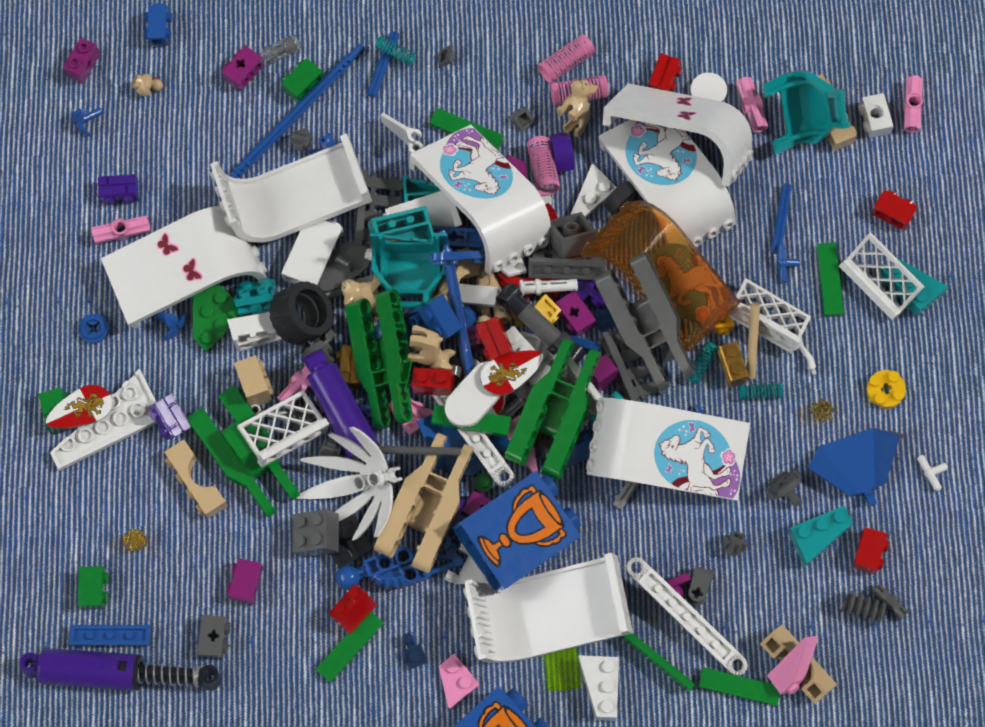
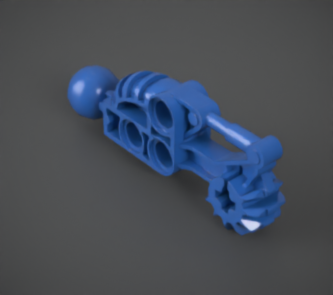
(395, 574)

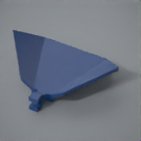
(454, 439)
(857, 462)

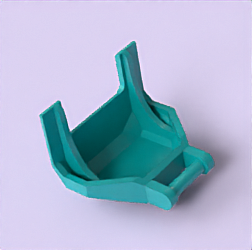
(809, 108)
(407, 266)

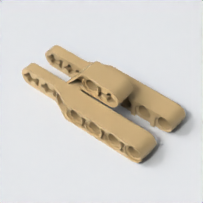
(434, 511)

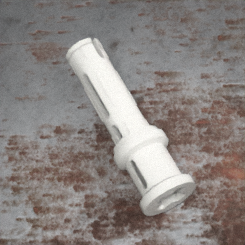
(538, 287)

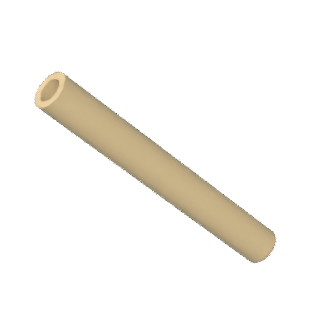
(753, 339)

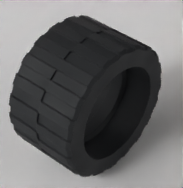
(285, 317)

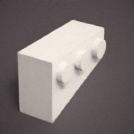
(252, 331)
(601, 682)

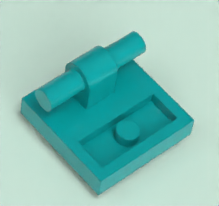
(254, 295)

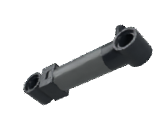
(512, 301)

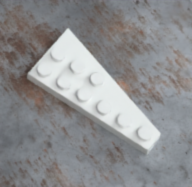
(127, 417)

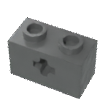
(208, 627)

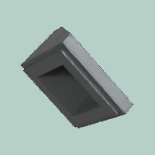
(522, 118)
(666, 353)

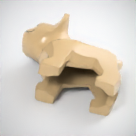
(577, 107)
(358, 290)
(429, 349)

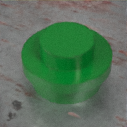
(483, 482)

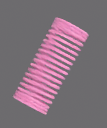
(583, 49)
(555, 89)
(541, 152)

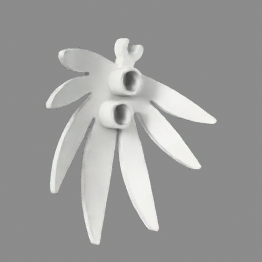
(373, 480)

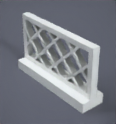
(873, 285)
(769, 329)
(294, 439)

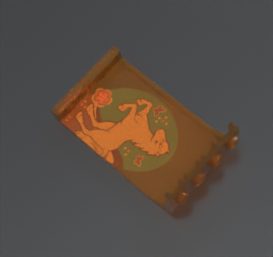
(687, 276)

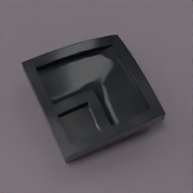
(350, 549)

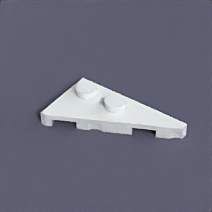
(593, 192)

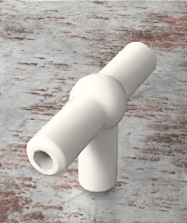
(931, 472)

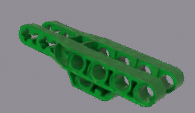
(394, 356)
(563, 417)
(240, 463)

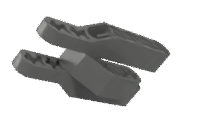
(654, 314)

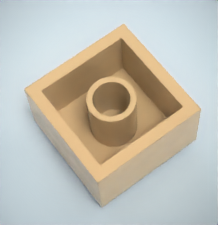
(253, 380)

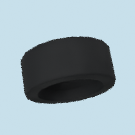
(620, 195)

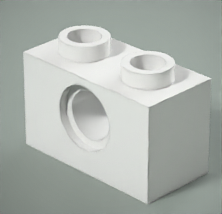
(875, 105)

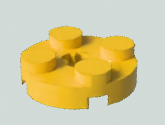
(888, 378)

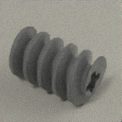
(864, 607)

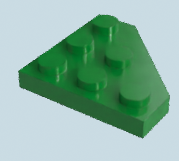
(210, 315)

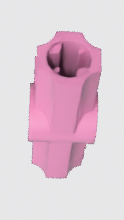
(913, 94)
(751, 105)
(132, 227)
(296, 384)

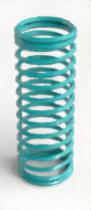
(379, 43)
(708, 345)
(742, 390)

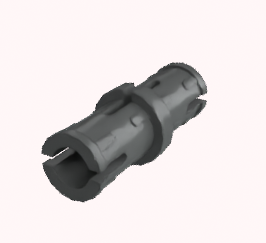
(891, 602)

